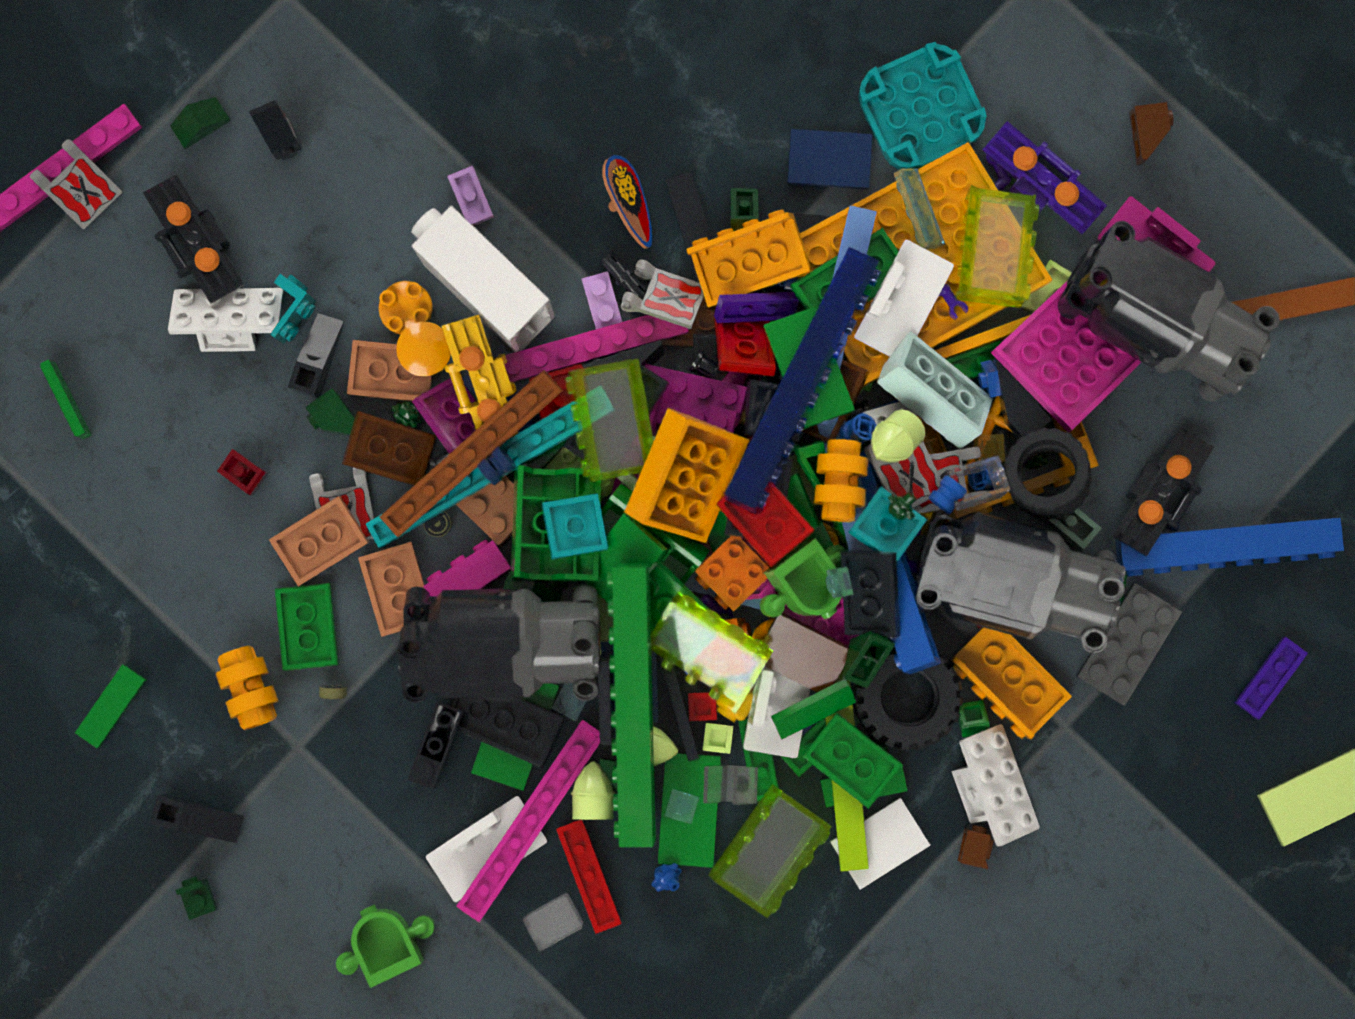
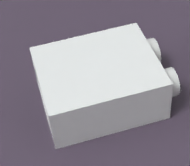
(481, 277)

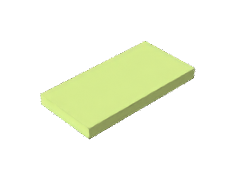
(1312, 799)

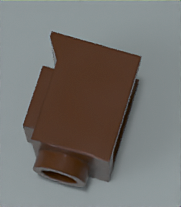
(975, 847)

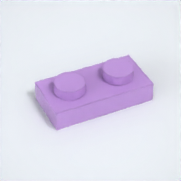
(470, 196)
(601, 300)

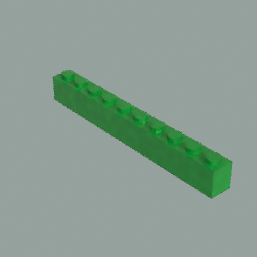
(633, 704)

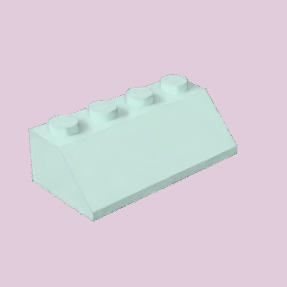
(935, 391)

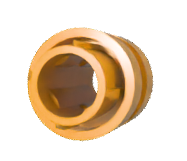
(840, 490)
(241, 668)

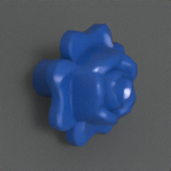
(666, 877)

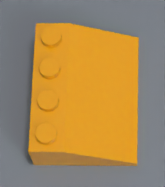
(685, 476)

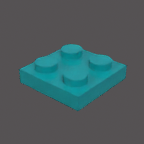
(574, 526)
(881, 530)

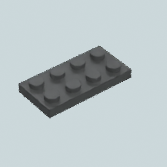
(1131, 644)

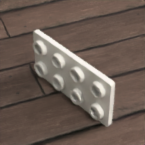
(904, 298)
(229, 321)
(771, 695)
(994, 787)
(465, 854)

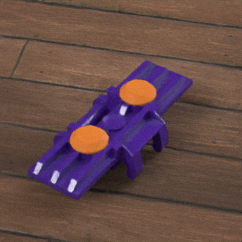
(1067, 199)

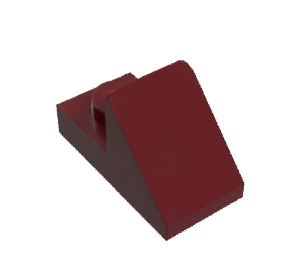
(242, 472)

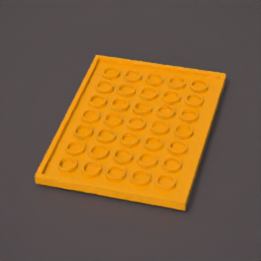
(946, 187)

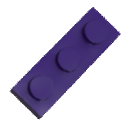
(755, 307)
(1271, 678)

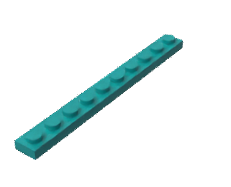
(520, 448)

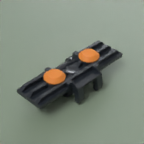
(202, 235)
(1154, 488)

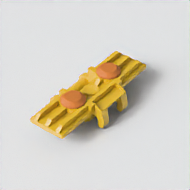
(488, 374)

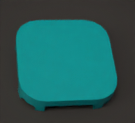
(921, 106)

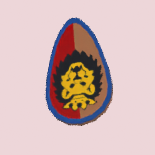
(628, 198)

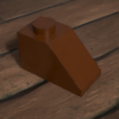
(1149, 127)

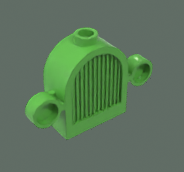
(802, 581)
(384, 945)

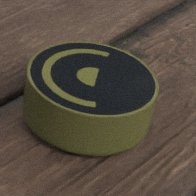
(438, 525)
(332, 691)

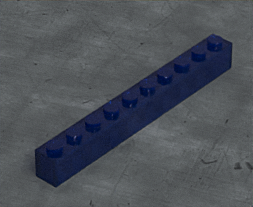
(801, 381)

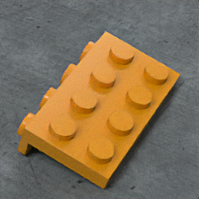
(750, 257)
(1010, 680)

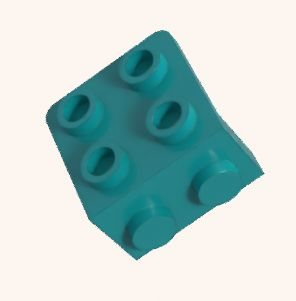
(301, 308)

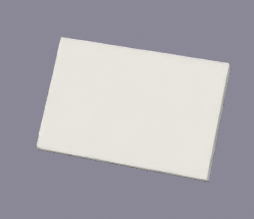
(890, 841)

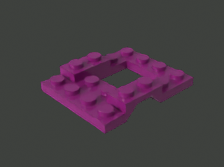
(698, 397)

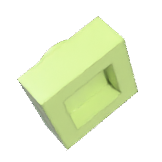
(717, 738)

